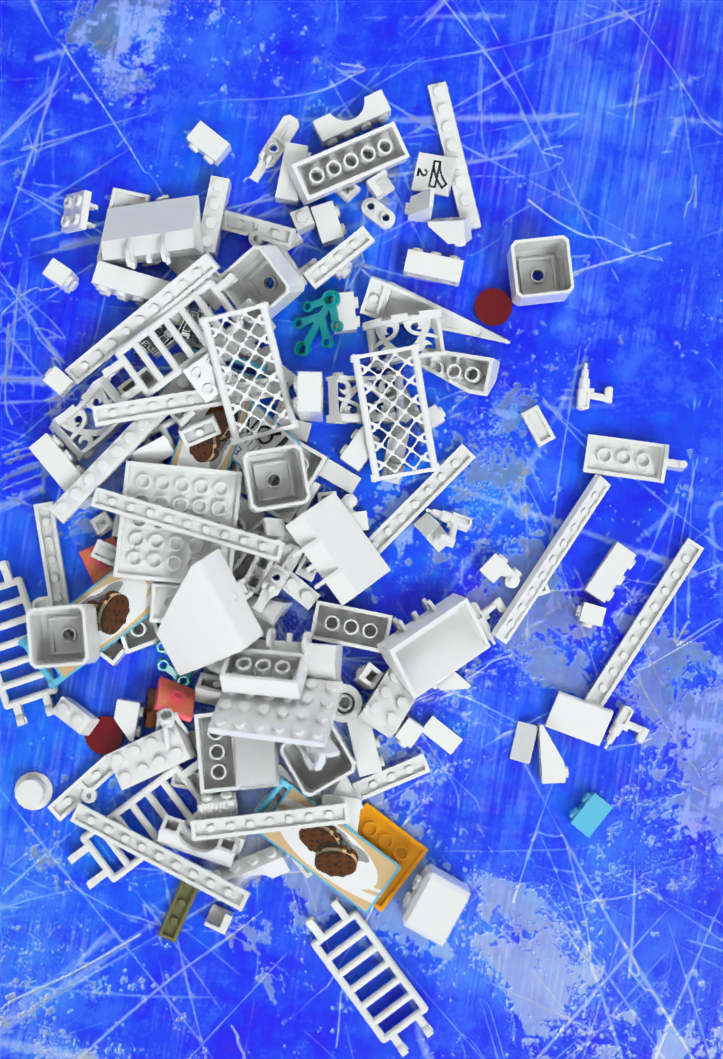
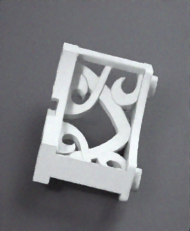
(379, 327)
(98, 390)
(343, 415)

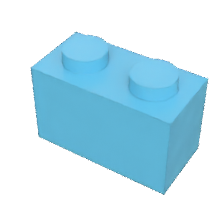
(589, 813)

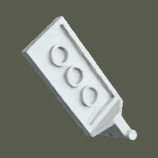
(629, 459)

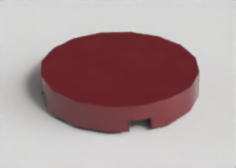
(493, 307)
(105, 736)

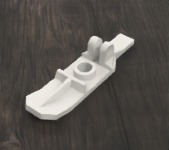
(283, 133)
(284, 568)

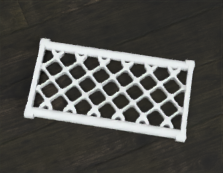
(293, 422)
(434, 466)

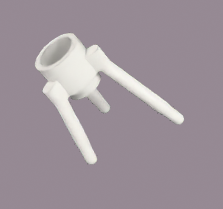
(166, 719)

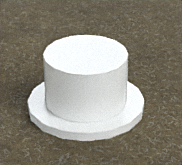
(349, 705)
(33, 790)

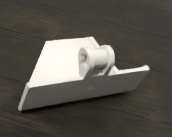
(208, 616)

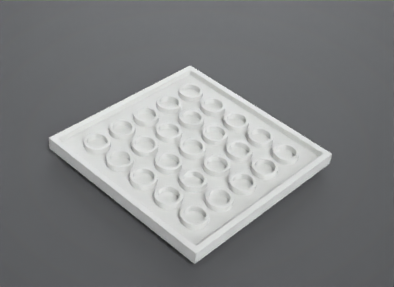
(163, 554)

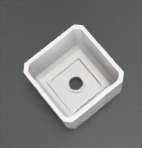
(548, 256)
(254, 270)
(287, 464)
(47, 636)
(315, 781)
(434, 904)

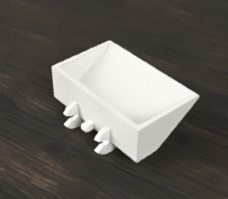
(152, 232)
(337, 548)
(433, 643)
(322, 659)

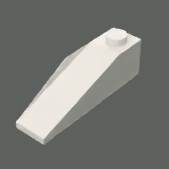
(466, 371)

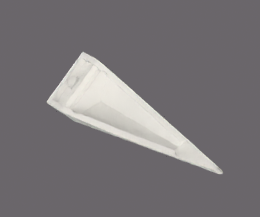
(389, 299)

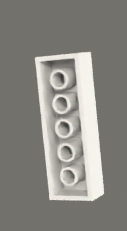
(348, 163)

